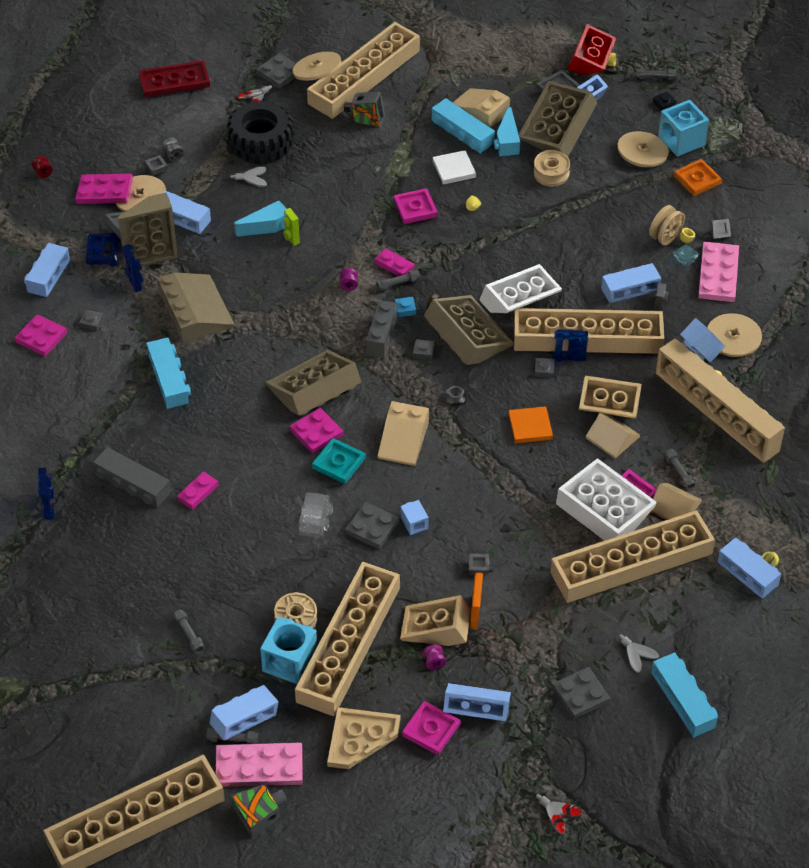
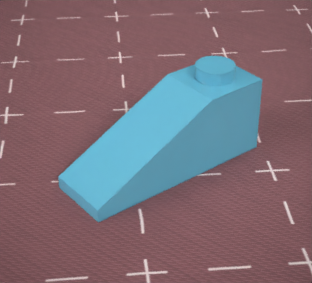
(507, 136)
(262, 221)

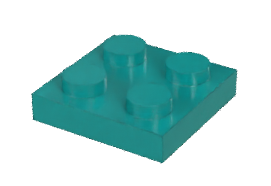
(338, 461)

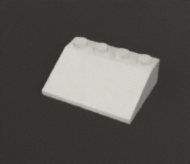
(604, 501)

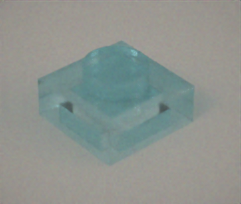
(686, 255)

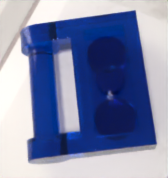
(96, 249)
(132, 268)
(576, 346)
(46, 493)

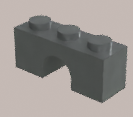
(382, 324)

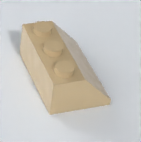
(610, 397)

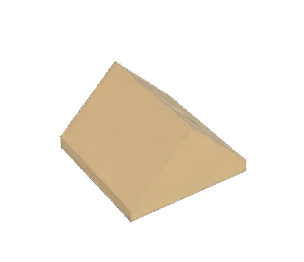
(611, 435)
(673, 502)

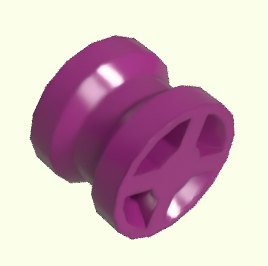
(348, 279)
(434, 657)

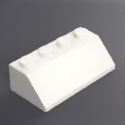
(518, 290)

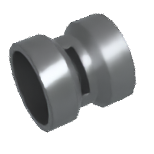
(172, 149)

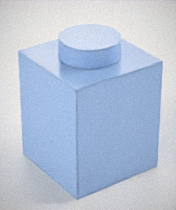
(414, 517)

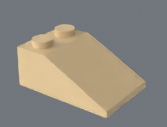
(484, 105)
(403, 433)
(437, 622)

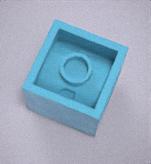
(683, 128)
(288, 664)

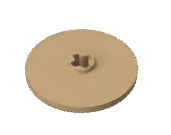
(317, 66)
(642, 149)
(141, 188)
(746, 331)

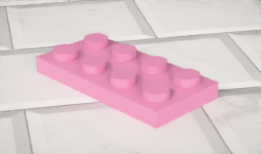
(718, 272)
(259, 764)

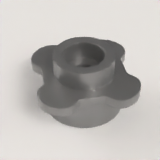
(455, 395)

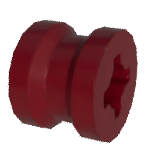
(42, 167)

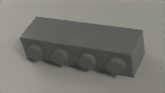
(132, 477)

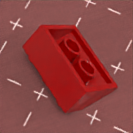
(591, 51)

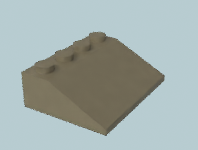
(558, 117)
(149, 230)
(194, 304)
(474, 336)
(315, 382)

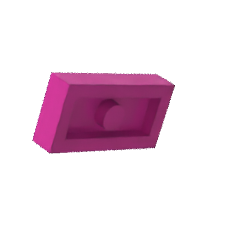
(393, 263)
(197, 490)

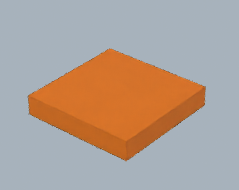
(697, 177)
(530, 425)
(476, 600)

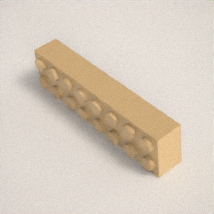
(364, 69)
(607, 329)
(720, 400)
(632, 556)
(347, 639)
(135, 814)

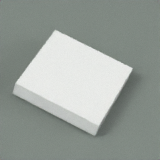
(454, 167)

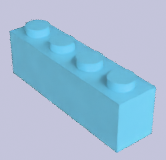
(463, 125)
(167, 372)
(684, 694)

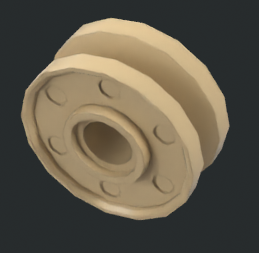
(551, 168)
(667, 225)
(299, 605)

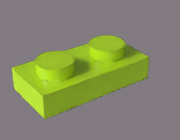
(291, 224)

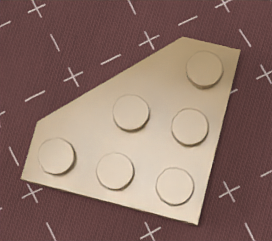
(359, 735)

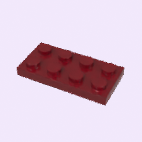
(174, 78)

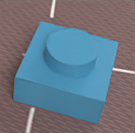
(405, 307)

